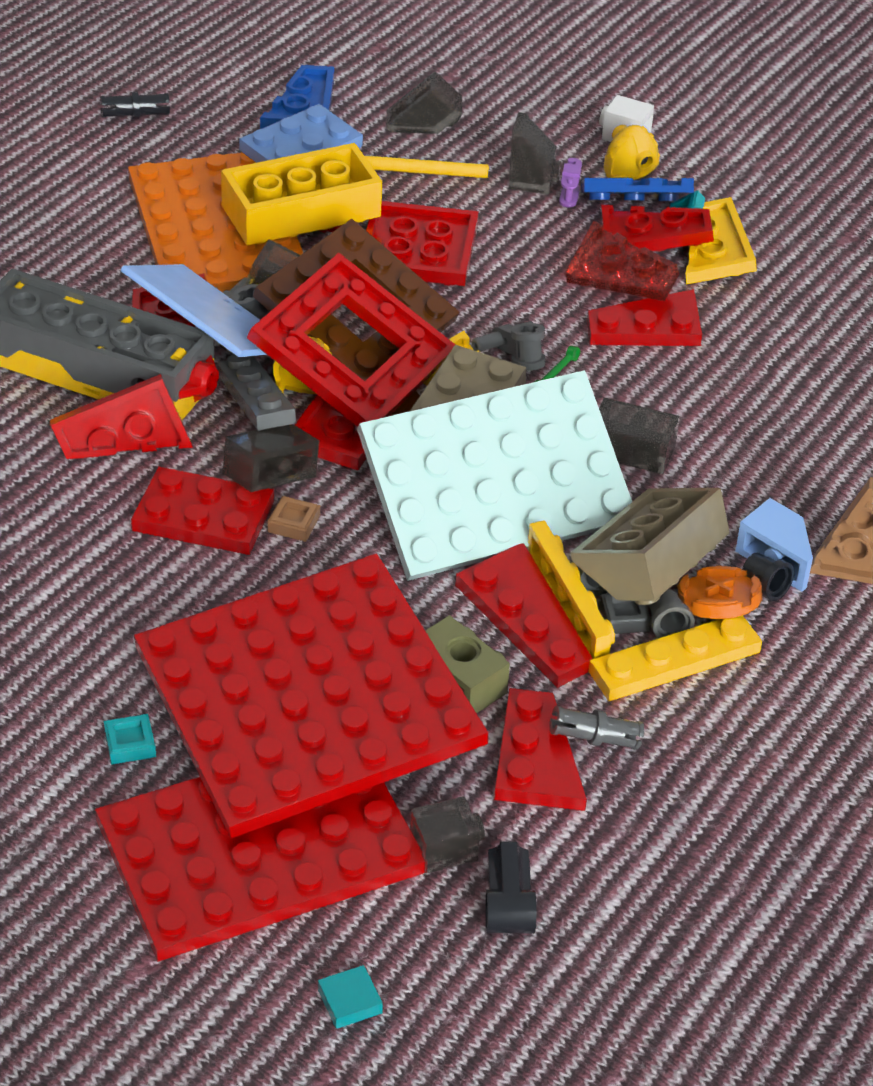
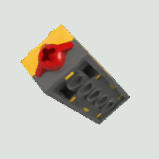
(99, 343)

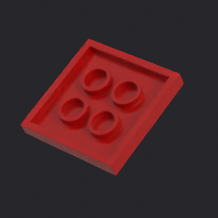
(428, 239)

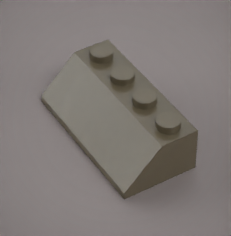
(654, 542)

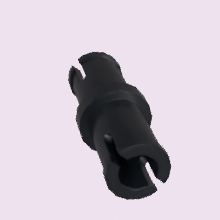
(134, 105)

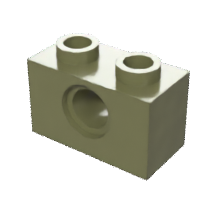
(475, 666)

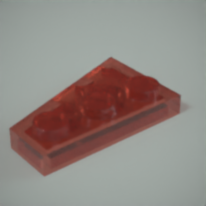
(617, 266)

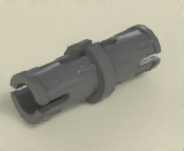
(596, 727)

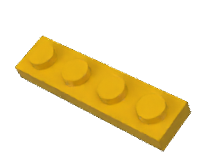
(569, 590)
(674, 657)

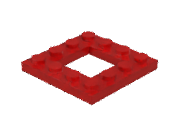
(286, 340)

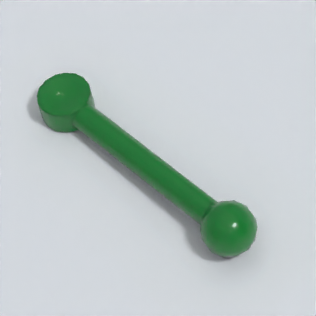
(572, 354)

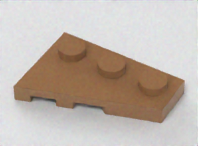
(849, 546)

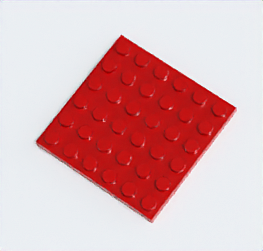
(308, 693)

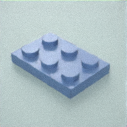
(298, 134)

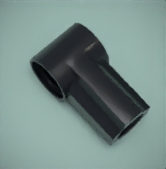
(509, 901)

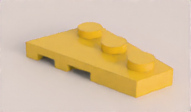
(729, 252)

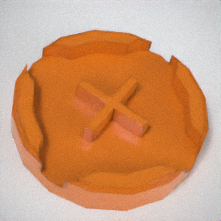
(720, 592)

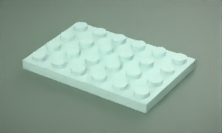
(484, 467)

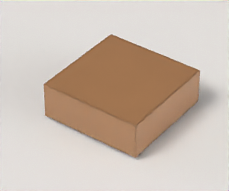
(294, 518)

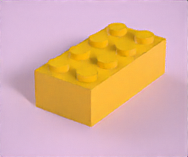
(301, 193)

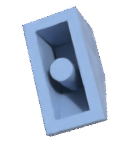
(778, 535)

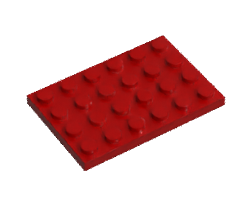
(204, 887)

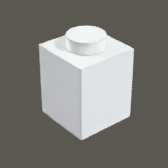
(625, 112)

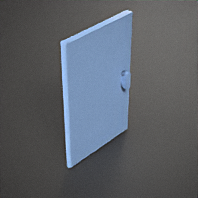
(199, 304)

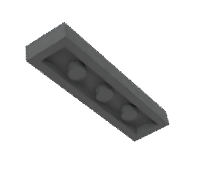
(256, 392)

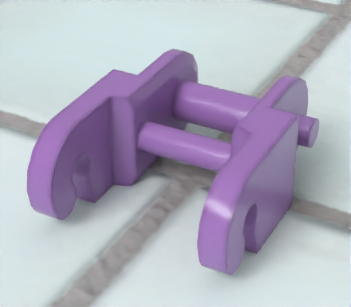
(570, 182)

